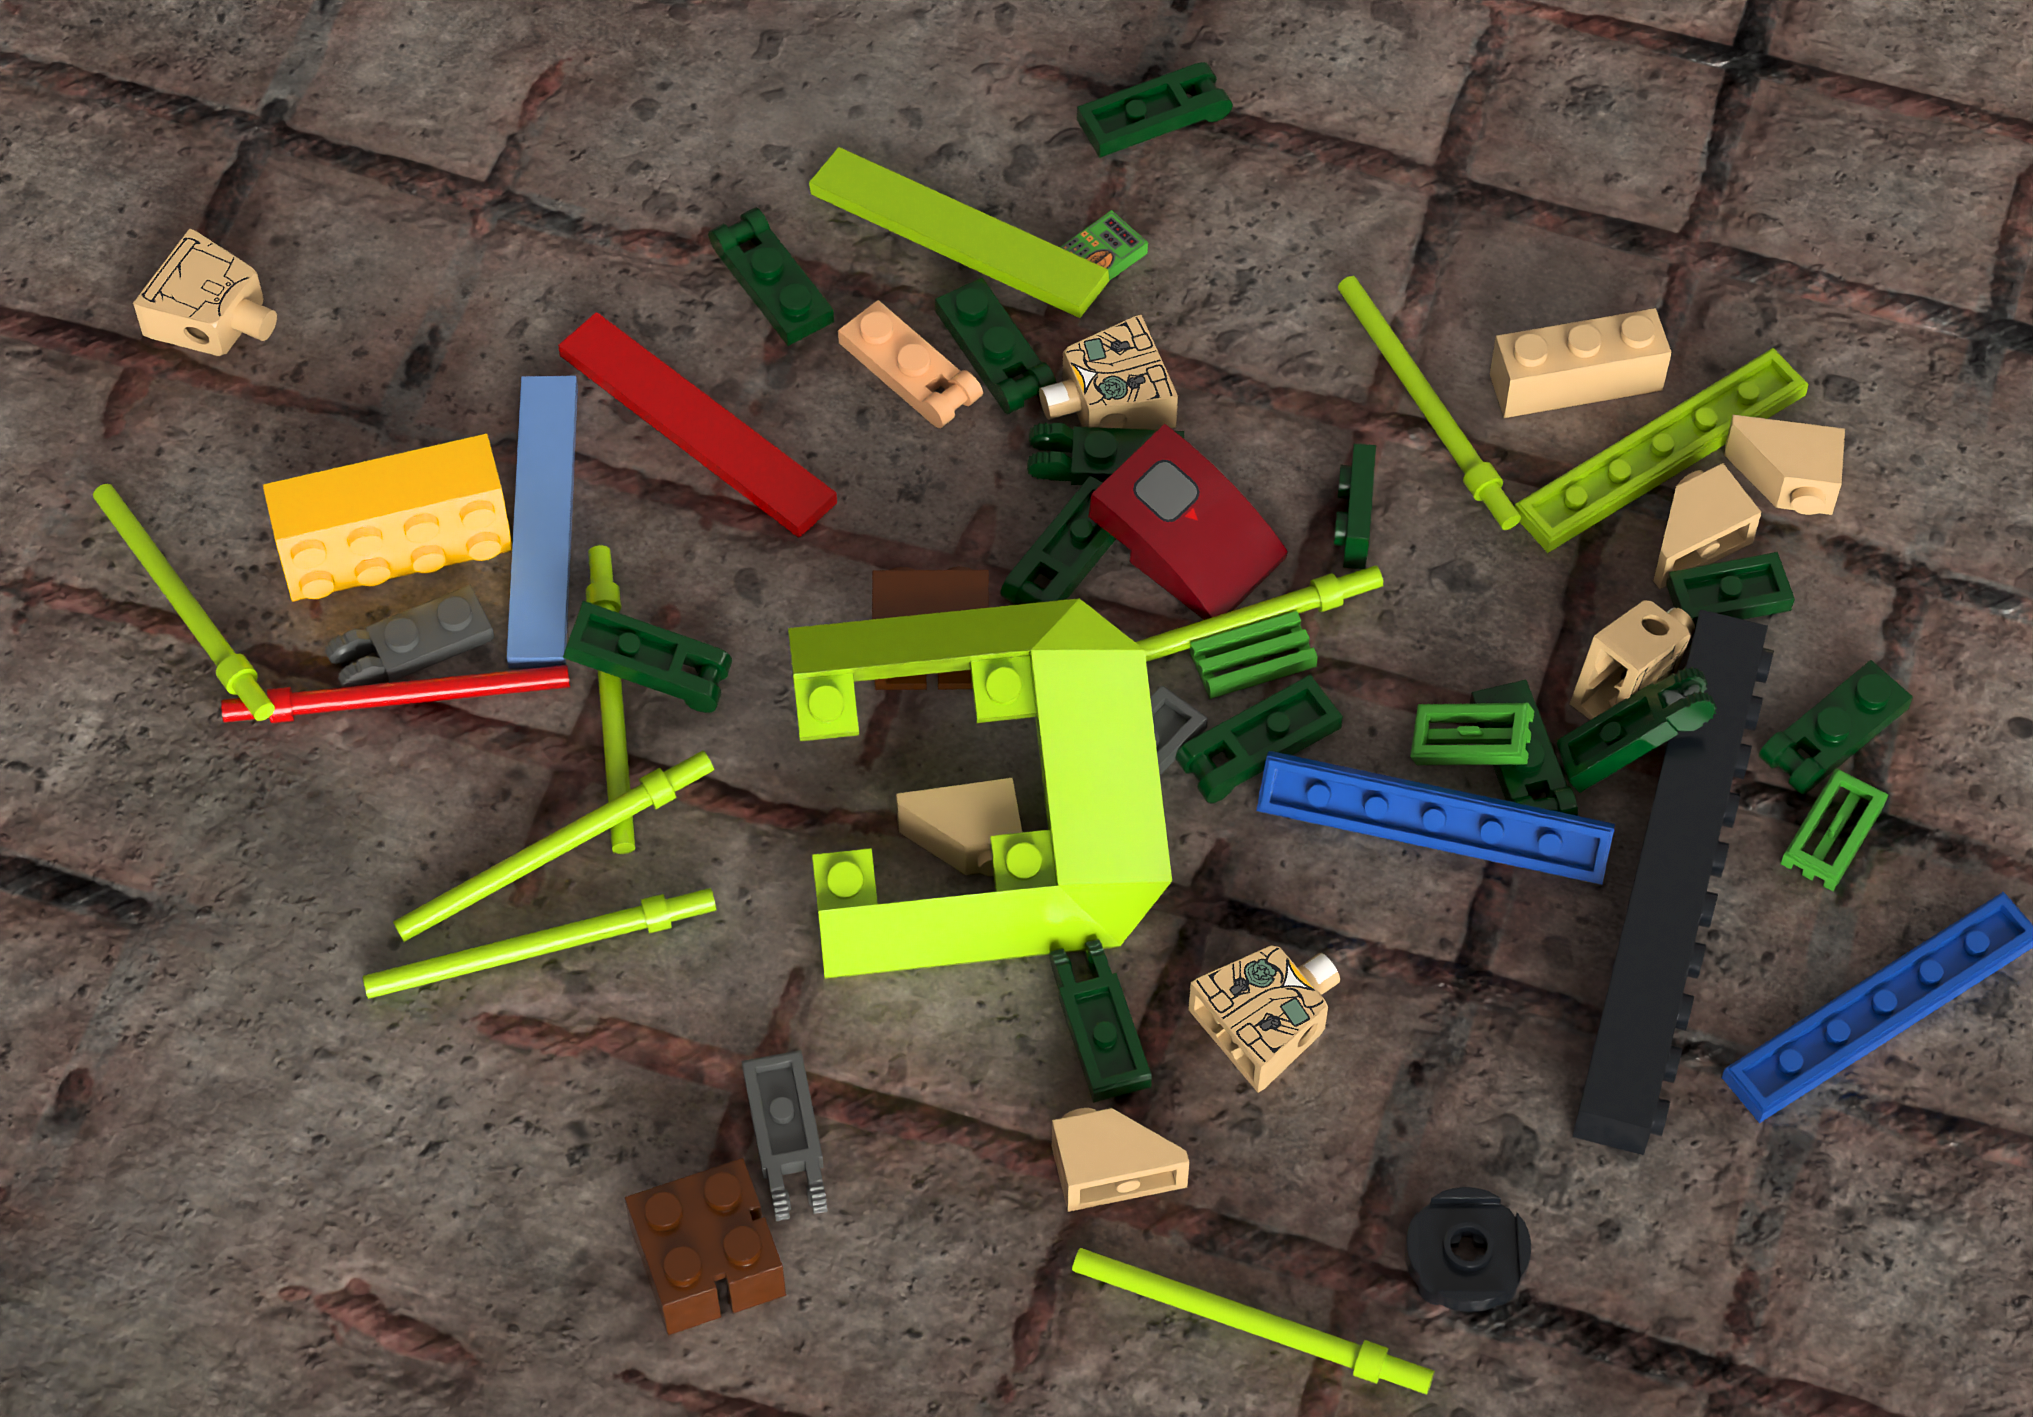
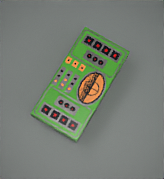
(1109, 244)

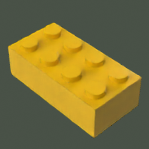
(388, 517)

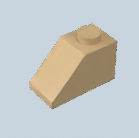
(1789, 461)
(1706, 522)
(959, 821)
(1113, 1159)

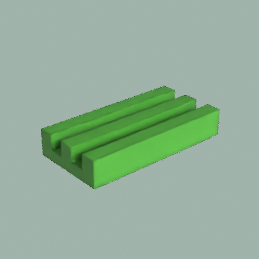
(1250, 646)
(1505, 754)
(1815, 864)

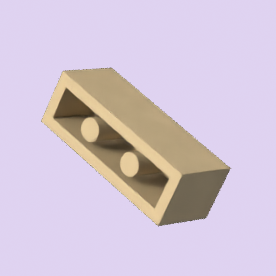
(1580, 363)

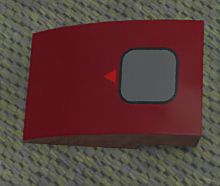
(1187, 525)

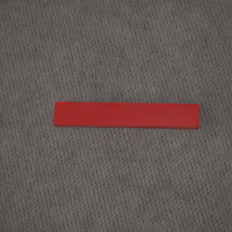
(698, 424)

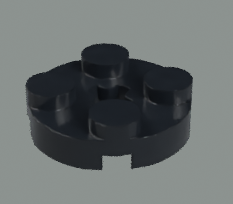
(1460, 1283)

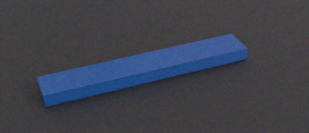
(1435, 817)
(1880, 1007)

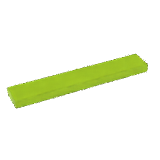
(959, 232)
(1658, 450)

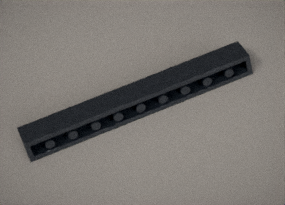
(1671, 894)

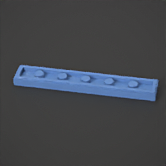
(542, 522)

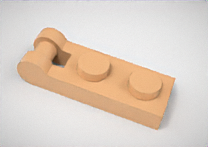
(908, 364)

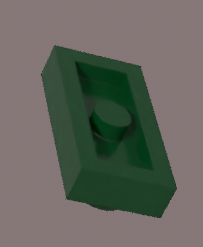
(1353, 526)
(1733, 588)

